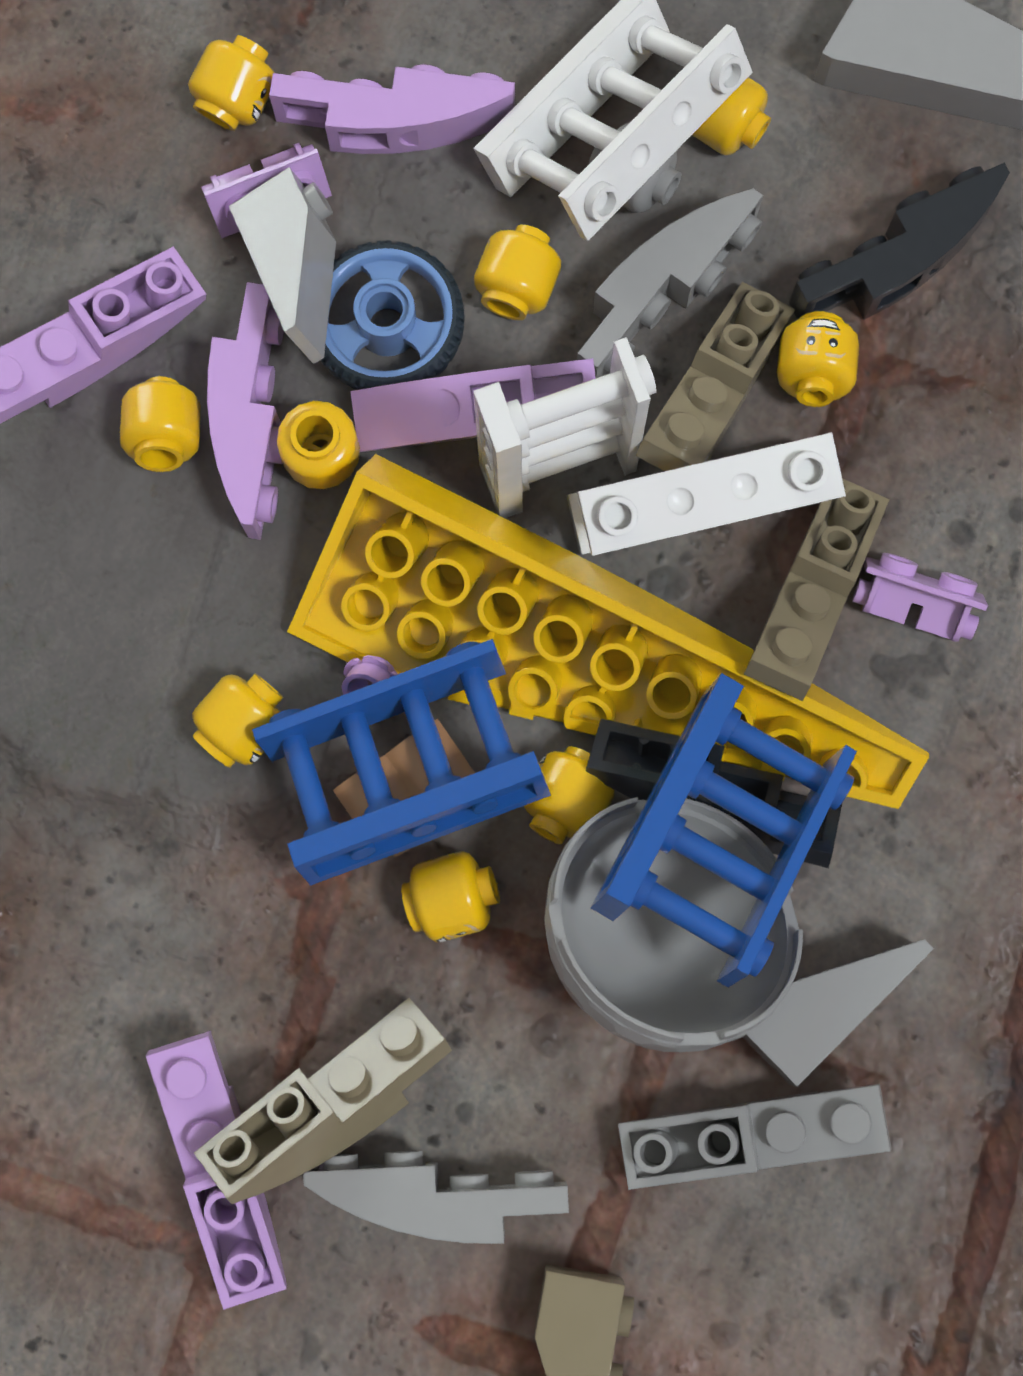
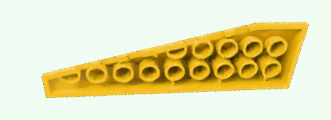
(430, 570)

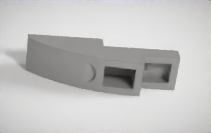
(672, 263)
(754, 1136)
(407, 1197)

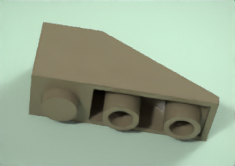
(580, 1322)

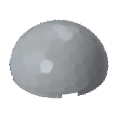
(645, 972)

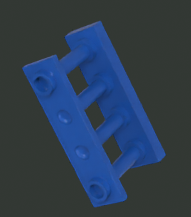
(448, 800)
(663, 829)

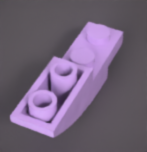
(417, 114)
(97, 333)
(444, 406)
(239, 425)
(197, 1107)

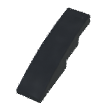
(634, 757)

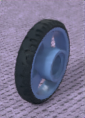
(433, 341)

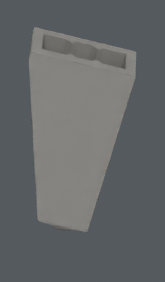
(929, 57)

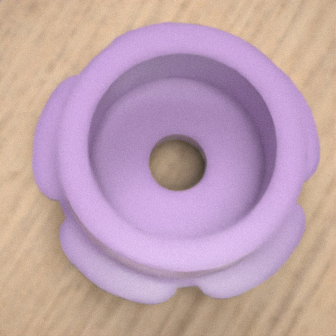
(365, 672)

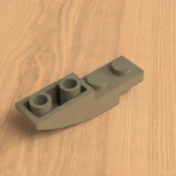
(716, 381)
(816, 591)
(320, 1116)

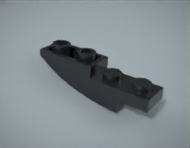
(920, 243)

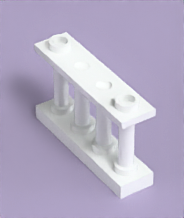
(583, 82)
(562, 428)
(706, 495)

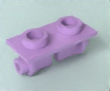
(239, 182)
(944, 601)

